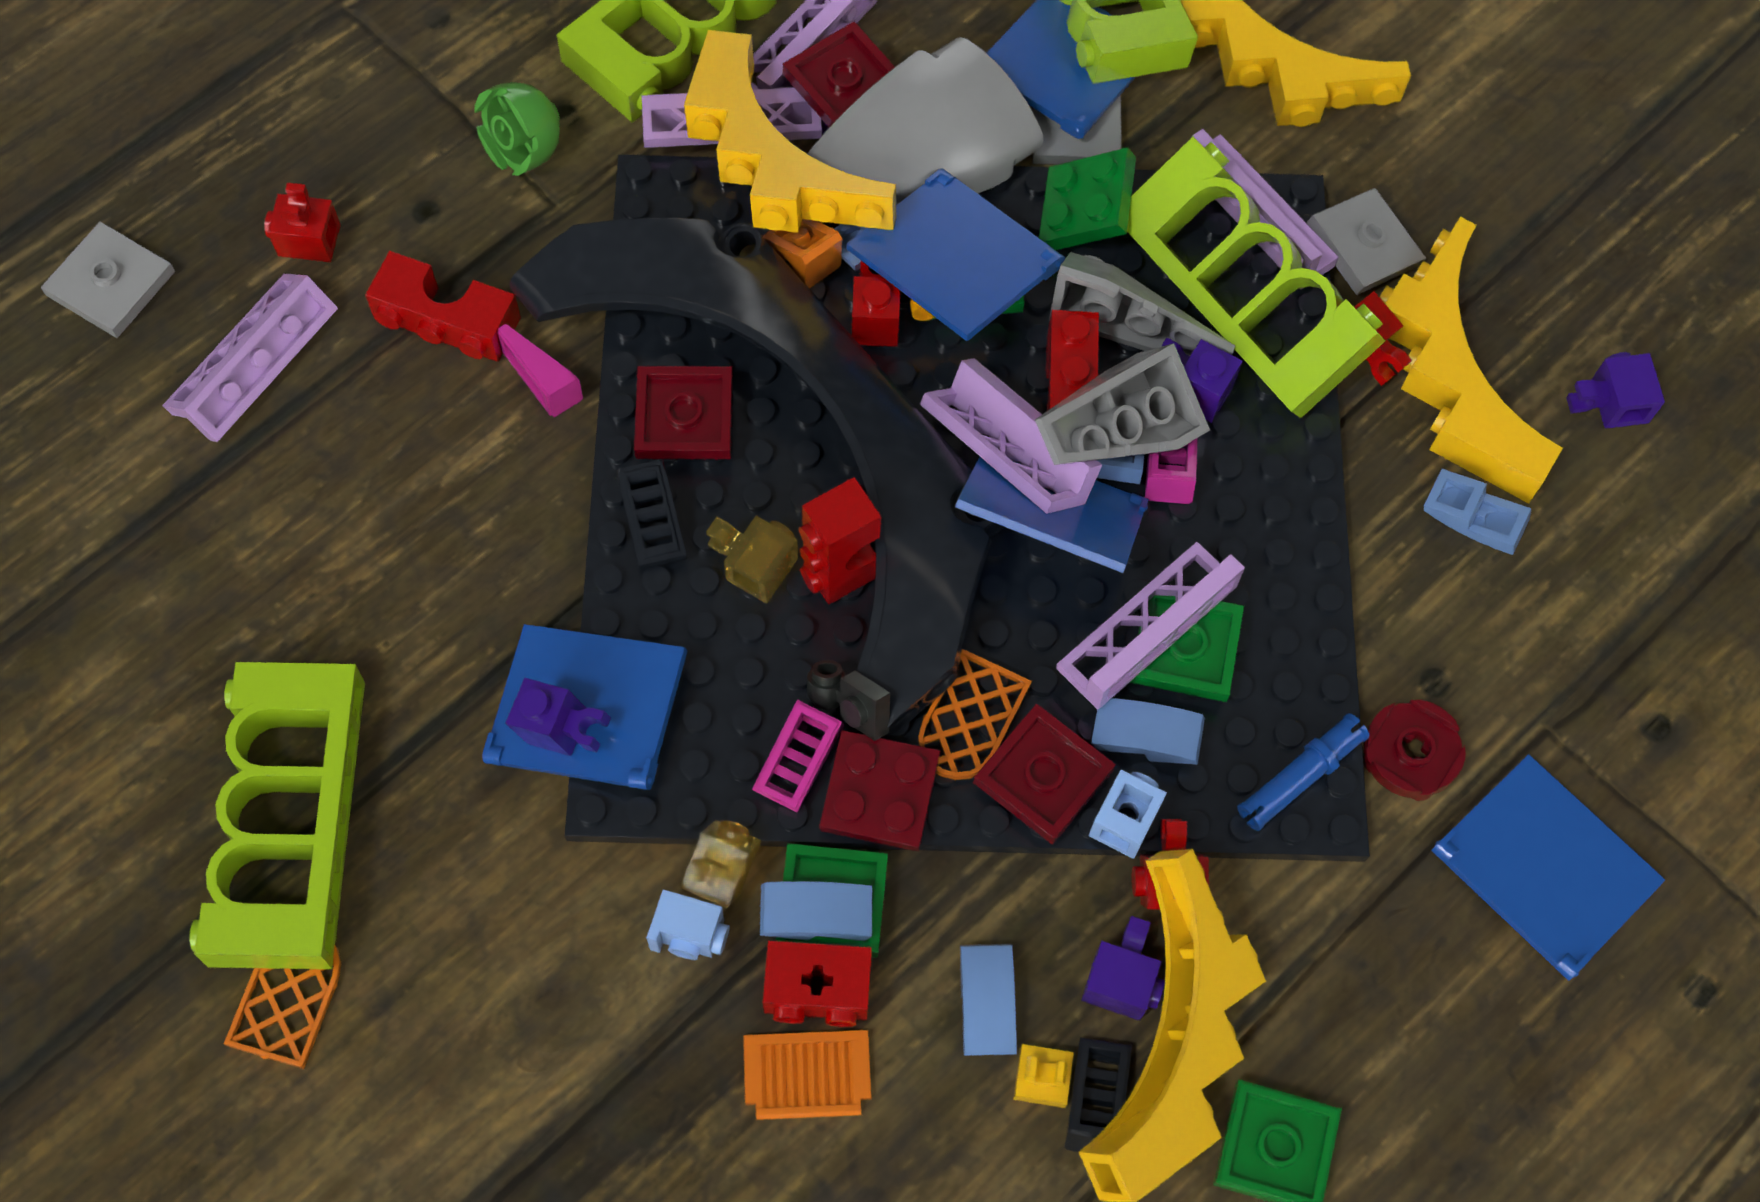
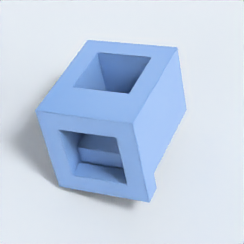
(1118, 830)
(687, 927)

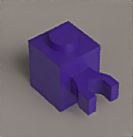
(1210, 374)
(1622, 389)
(553, 718)
(1123, 977)

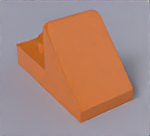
(811, 252)

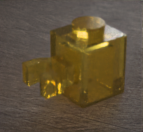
(756, 558)
(721, 862)

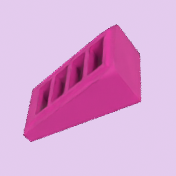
(546, 378)
(1172, 482)
(816, 718)

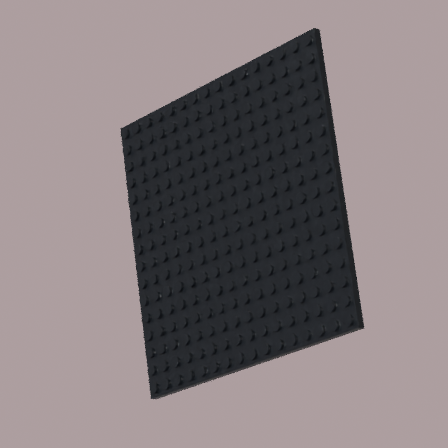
(1261, 492)

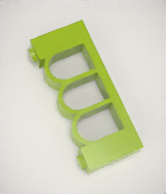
(1131, 43)
(623, 74)
(1325, 354)
(283, 934)

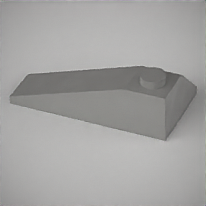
(1126, 307)
(1126, 411)

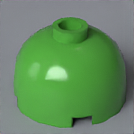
(517, 126)

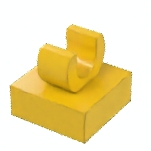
(1043, 1076)

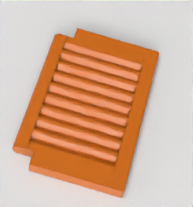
(807, 1074)

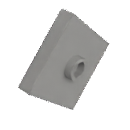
(1061, 147)
(1367, 241)
(108, 279)

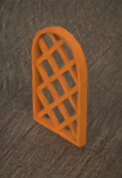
(991, 669)
(313, 1027)

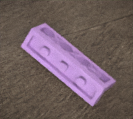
(827, 20)
(784, 107)
(1272, 210)
(251, 355)
(997, 411)
(1156, 632)

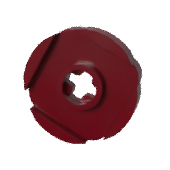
(1394, 768)

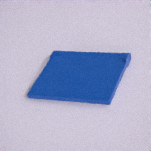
(1045, 69)
(956, 254)
(1097, 531)
(617, 675)
(1548, 866)

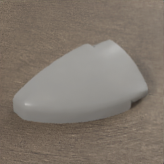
(931, 115)

